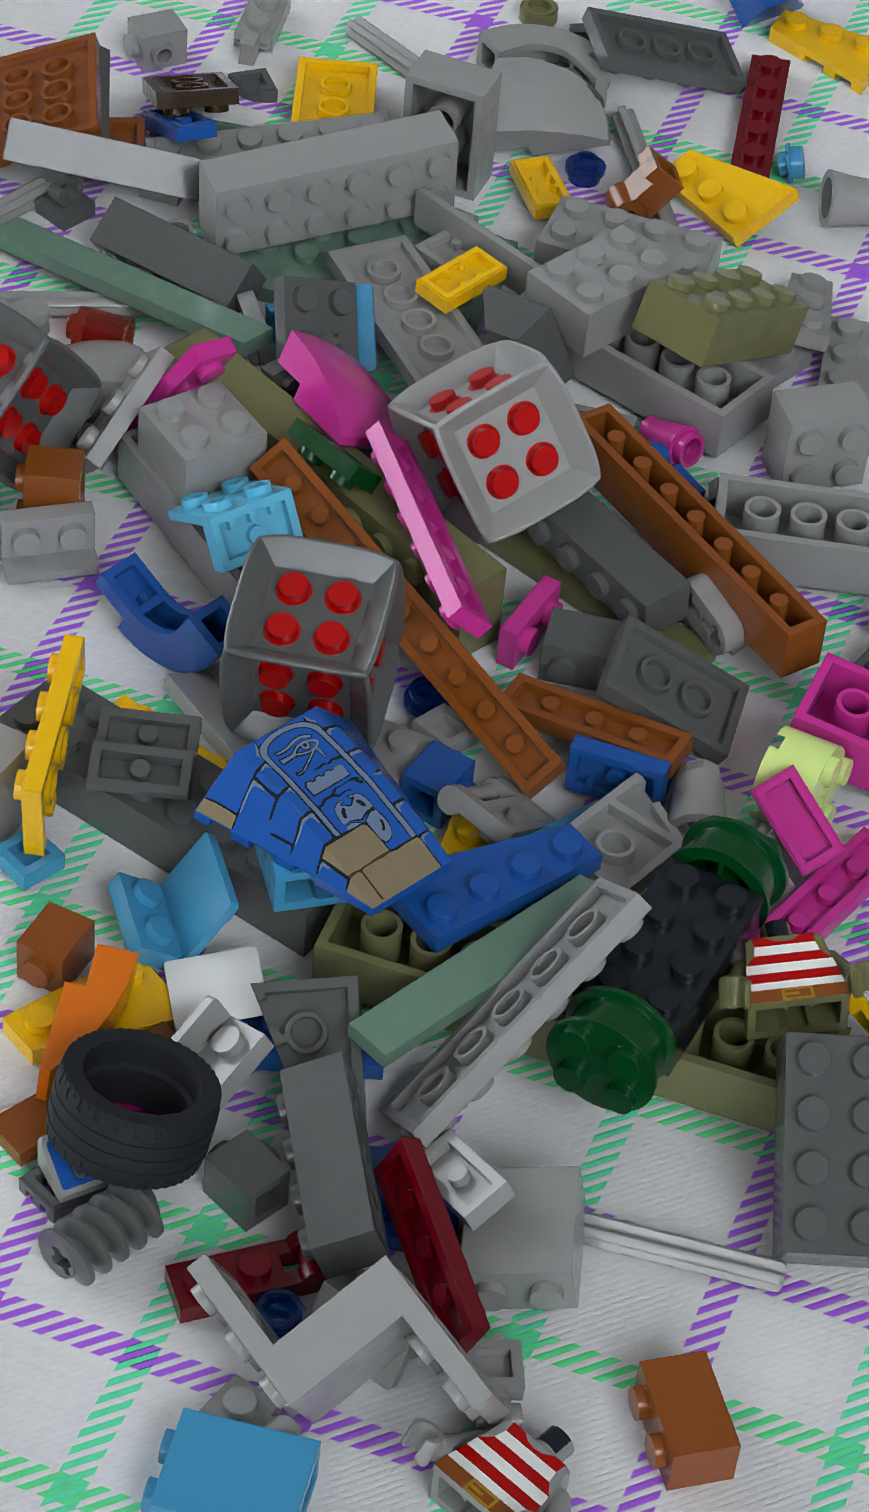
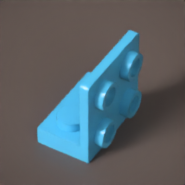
(238, 517)

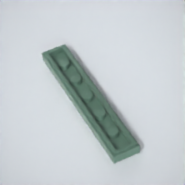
(459, 982)

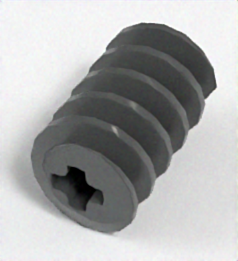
(101, 1231)

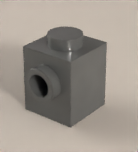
(246, 1179)

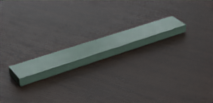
(131, 285)

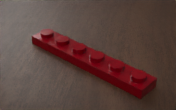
(760, 114)

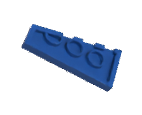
(495, 883)

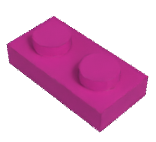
(527, 623)

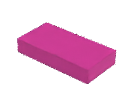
(797, 821)

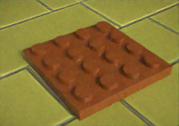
(53, 87)

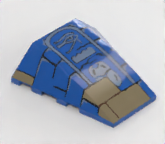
(327, 808)

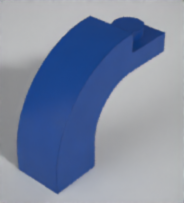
(160, 625)

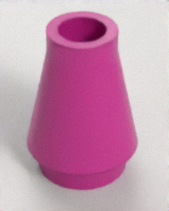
(681, 440)

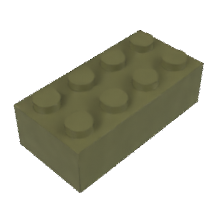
(720, 316)

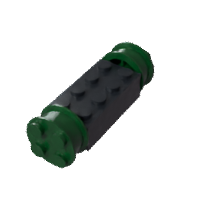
(665, 979)

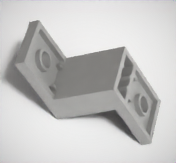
(344, 1342)

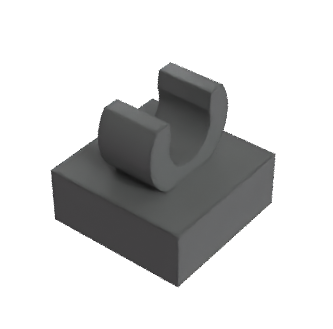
(65, 204)

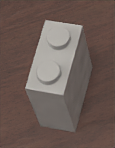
(533, 1244)

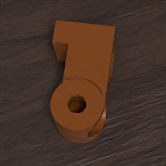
(647, 187)

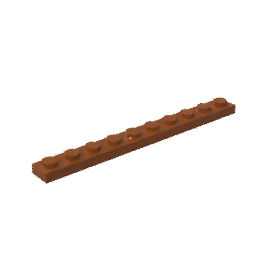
(425, 636)

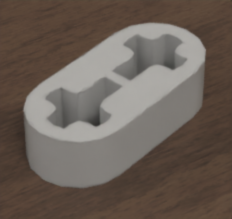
(713, 616)

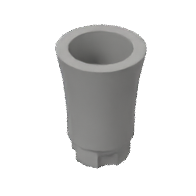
(843, 200)
(696, 794)

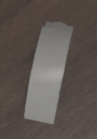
(543, 43)

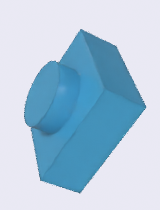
(29, 869)

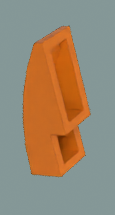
(88, 1007)

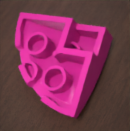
(334, 389)

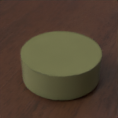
(539, 12)

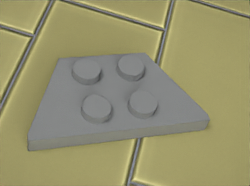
(629, 835)

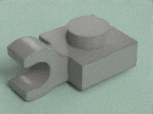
(249, 1404)

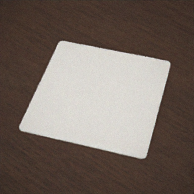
(218, 974)

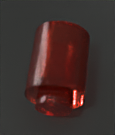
(99, 325)

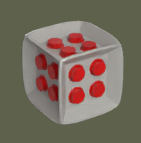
(497, 440)

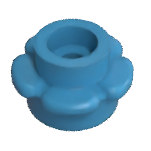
(792, 162)

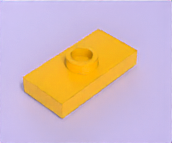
(538, 185)
(460, 279)

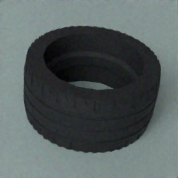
(124, 1144)

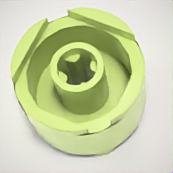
(816, 760)

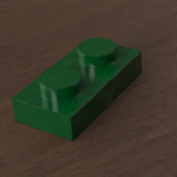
(320, 448)

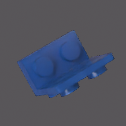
(600, 767)

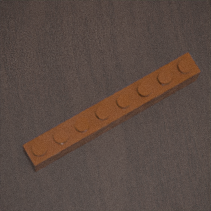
(700, 540)

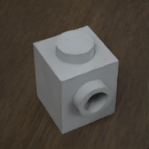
(156, 40)

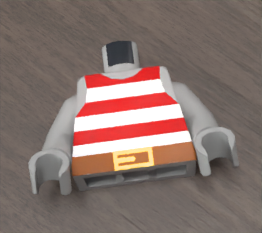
(494, 1467)

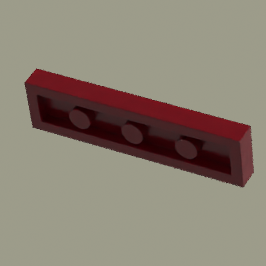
(430, 1241)

